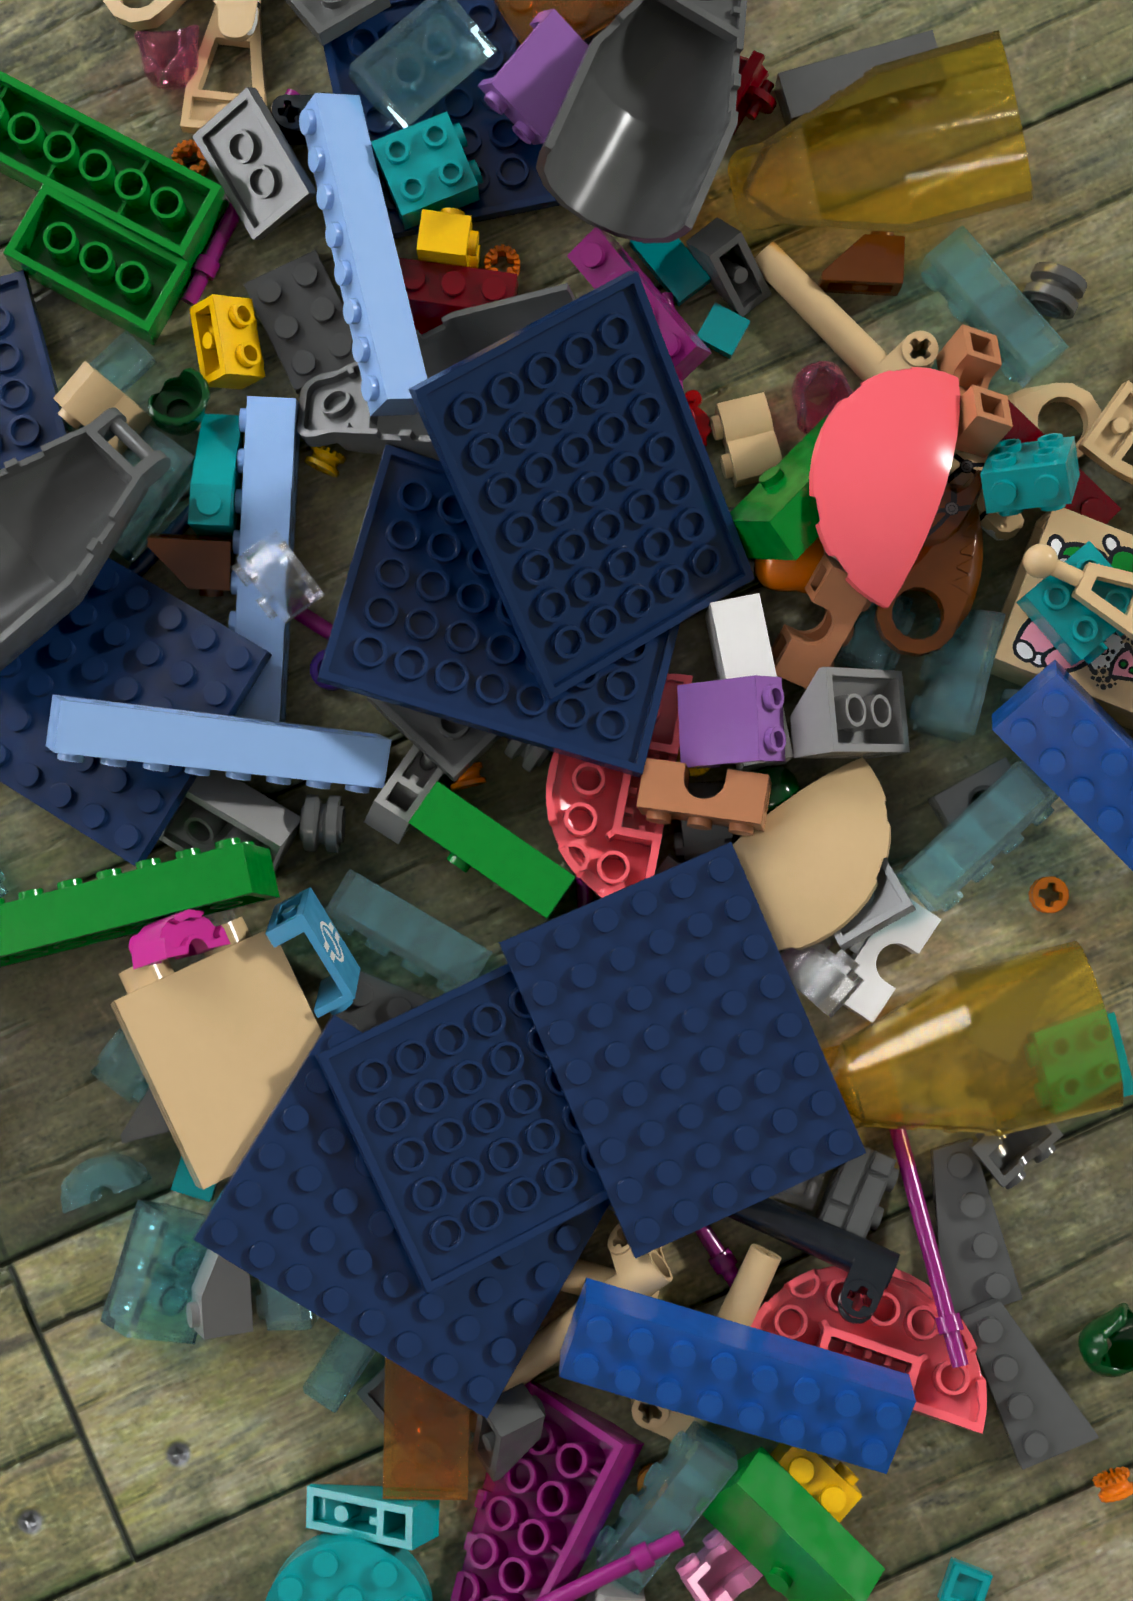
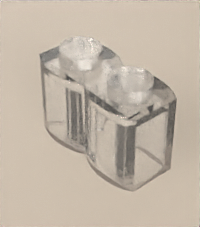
(822, 975)

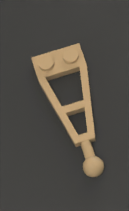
(203, 105)
(1112, 435)
(1043, 561)

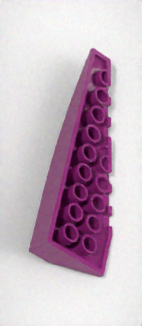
(547, 1508)

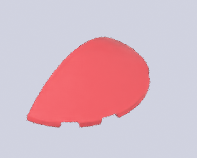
(884, 474)
(597, 813)
(897, 1337)

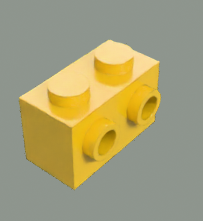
(448, 238)
(227, 341)
(827, 1483)

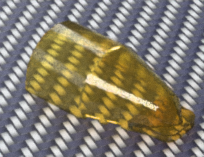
(895, 148)
(986, 1050)

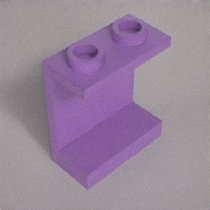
(536, 77)
(731, 721)

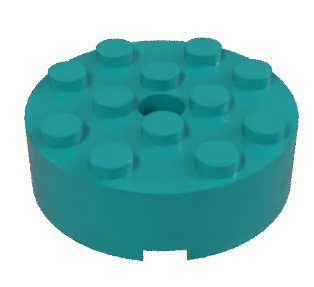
(349, 1570)

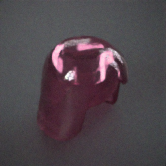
(169, 56)
(814, 381)

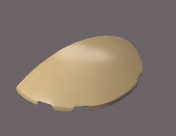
(819, 855)

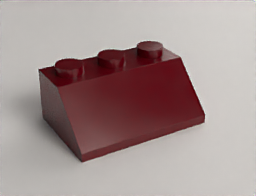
(445, 288)

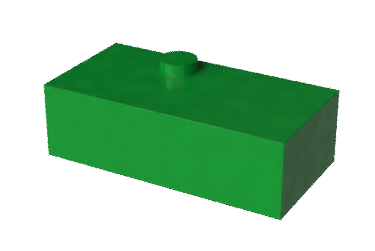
(98, 264)
(779, 513)
(491, 850)
(790, 1535)

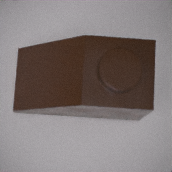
(868, 267)
(197, 560)

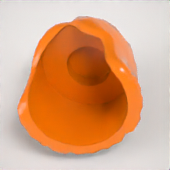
(789, 574)

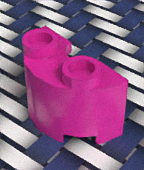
(176, 937)

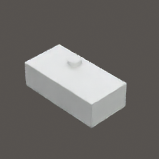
(742, 649)

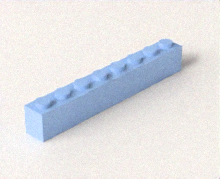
(363, 252)
(265, 504)
(215, 742)

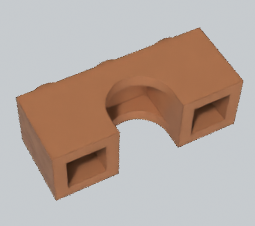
(983, 413)
(801, 653)
(739, 804)

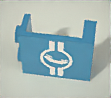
(306, 914)

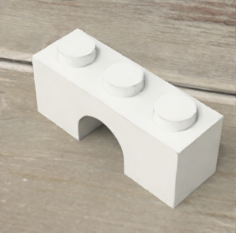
(908, 932)

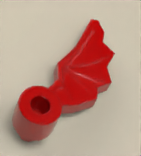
(701, 419)

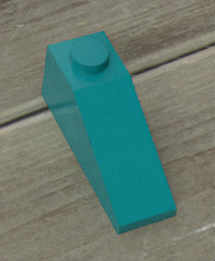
(215, 476)
(365, 1515)

